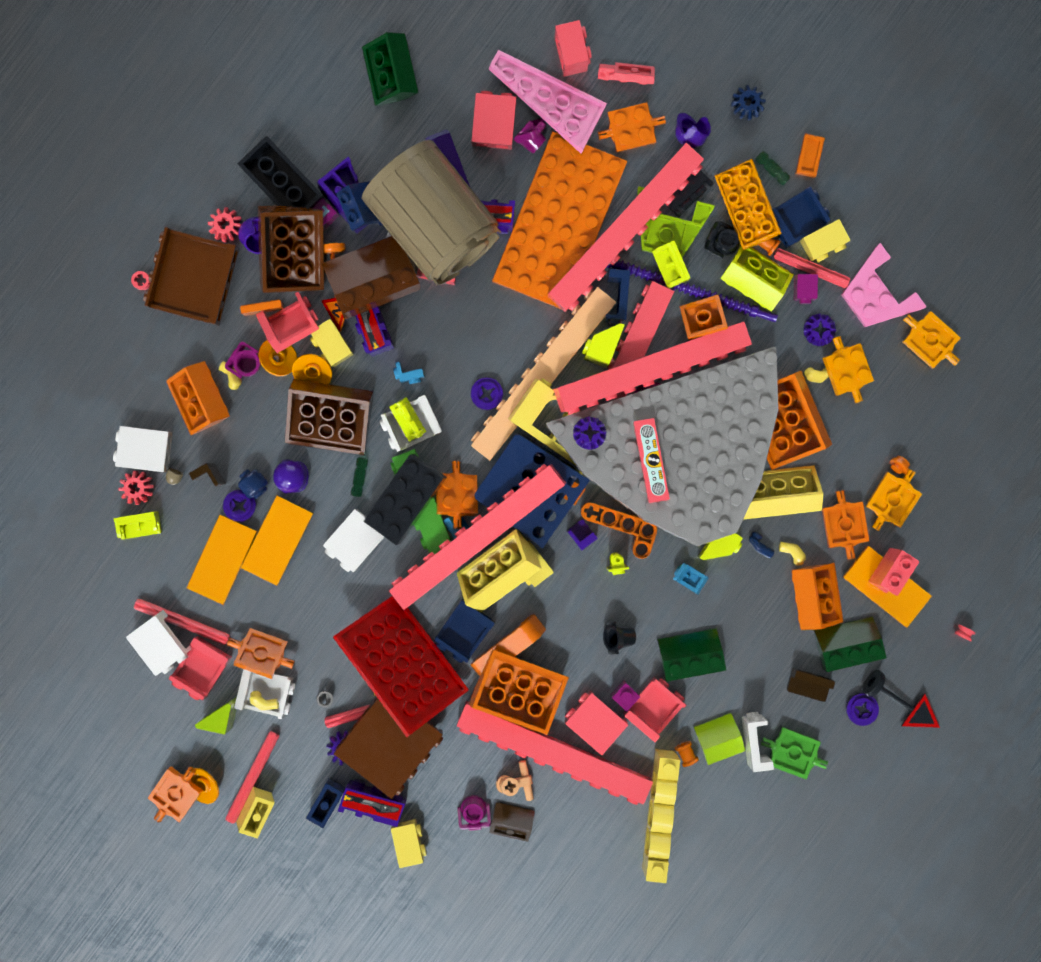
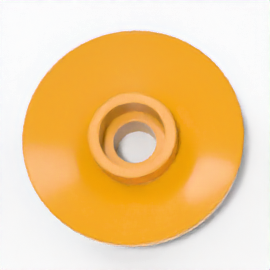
(285, 359)
(303, 371)
(207, 784)

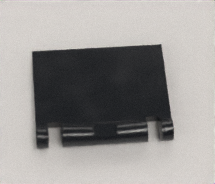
(690, 193)

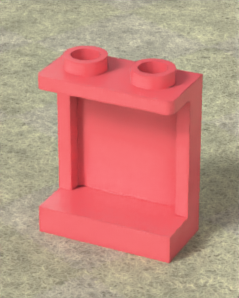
(493, 120)
(289, 323)
(894, 571)
(201, 669)
(655, 708)
(595, 722)

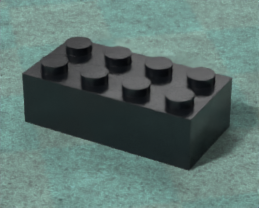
(279, 176)
(405, 499)

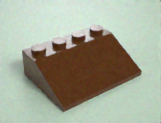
(290, 249)
(371, 277)
(328, 416)

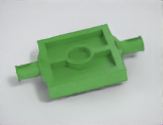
(794, 752)

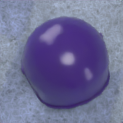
(690, 131)
(249, 234)
(291, 476)

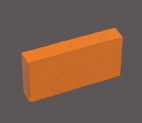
(810, 155)
(268, 306)

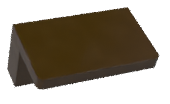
(206, 470)
(809, 685)
(512, 822)

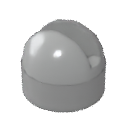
(329, 699)

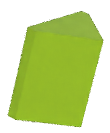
(220, 720)
(719, 738)

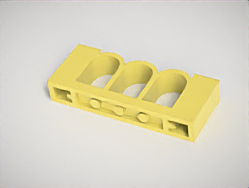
(528, 410)
(660, 815)

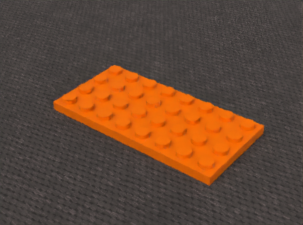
(558, 217)

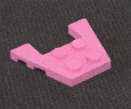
(871, 298)

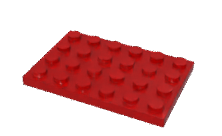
(401, 665)

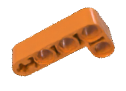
(617, 524)
(514, 643)

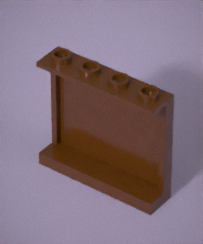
(191, 276)
(383, 752)

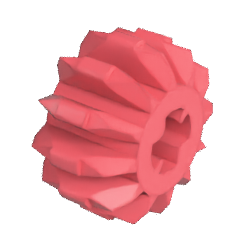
(220, 219)
(130, 491)

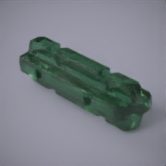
(773, 168)
(359, 477)

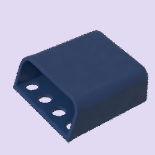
(521, 461)

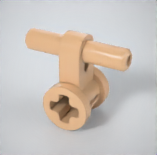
(515, 783)

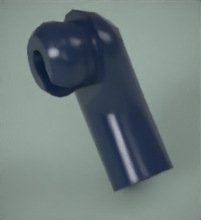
(760, 547)

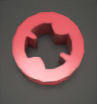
(137, 285)
(964, 632)

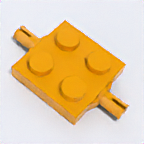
(931, 339)
(848, 369)
(893, 499)

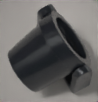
(724, 242)
(618, 637)

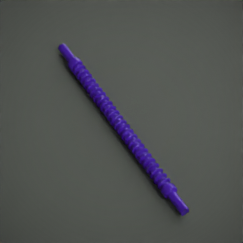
(753, 310)

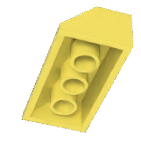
(787, 493)
(498, 571)

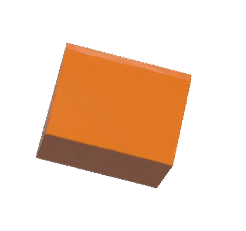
(703, 317)

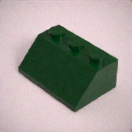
(390, 68)
(849, 644)
(691, 654)

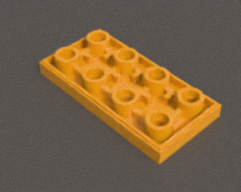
(748, 204)
(277, 540)
(221, 559)
(901, 607)

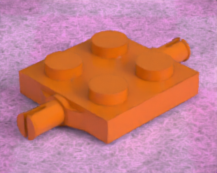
(631, 127)
(457, 495)
(845, 524)
(260, 653)
(175, 794)

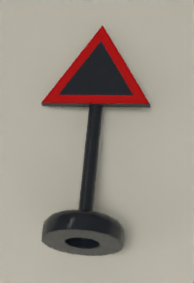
(920, 715)

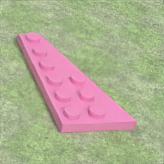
(558, 103)

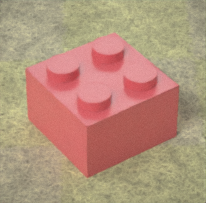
(571, 48)

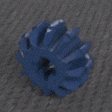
(755, 105)

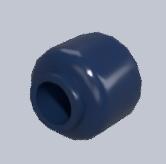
(253, 483)

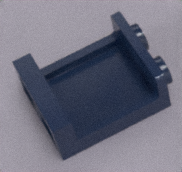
(354, 208)
(800, 216)
(621, 277)
(463, 632)

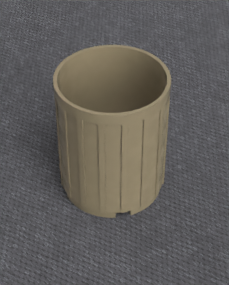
(431, 212)

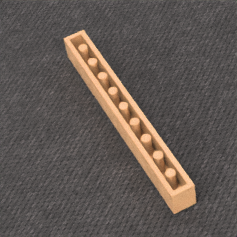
(547, 366)

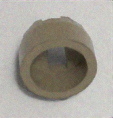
(173, 476)

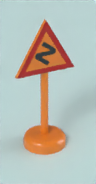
(331, 304)

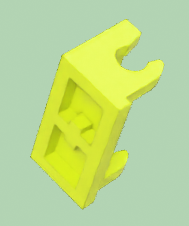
(671, 264)
(138, 525)

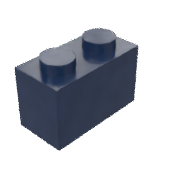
(325, 803)

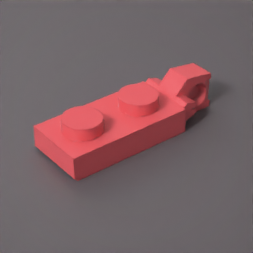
(627, 73)

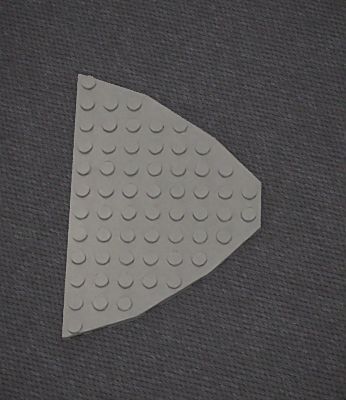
(711, 442)

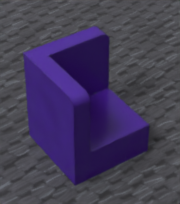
(582, 534)

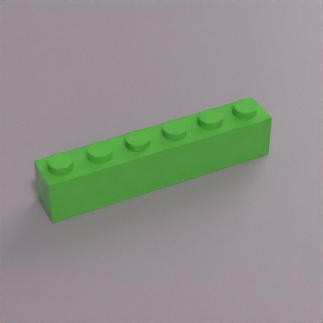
(429, 523)

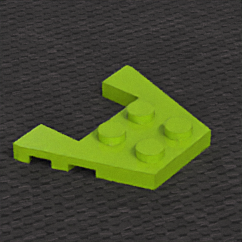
(670, 229)

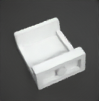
(426, 416)
(143, 449)
(352, 541)
(158, 644)
(278, 687)
(754, 759)

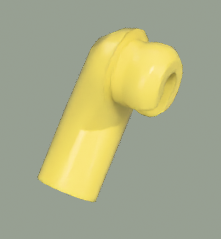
(816, 375)
(234, 381)
(796, 552)
(261, 703)

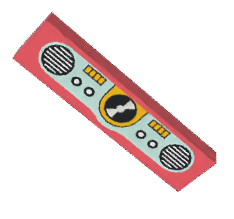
(651, 460)

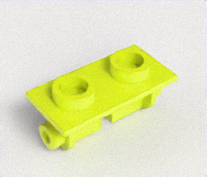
(407, 419)
(617, 564)

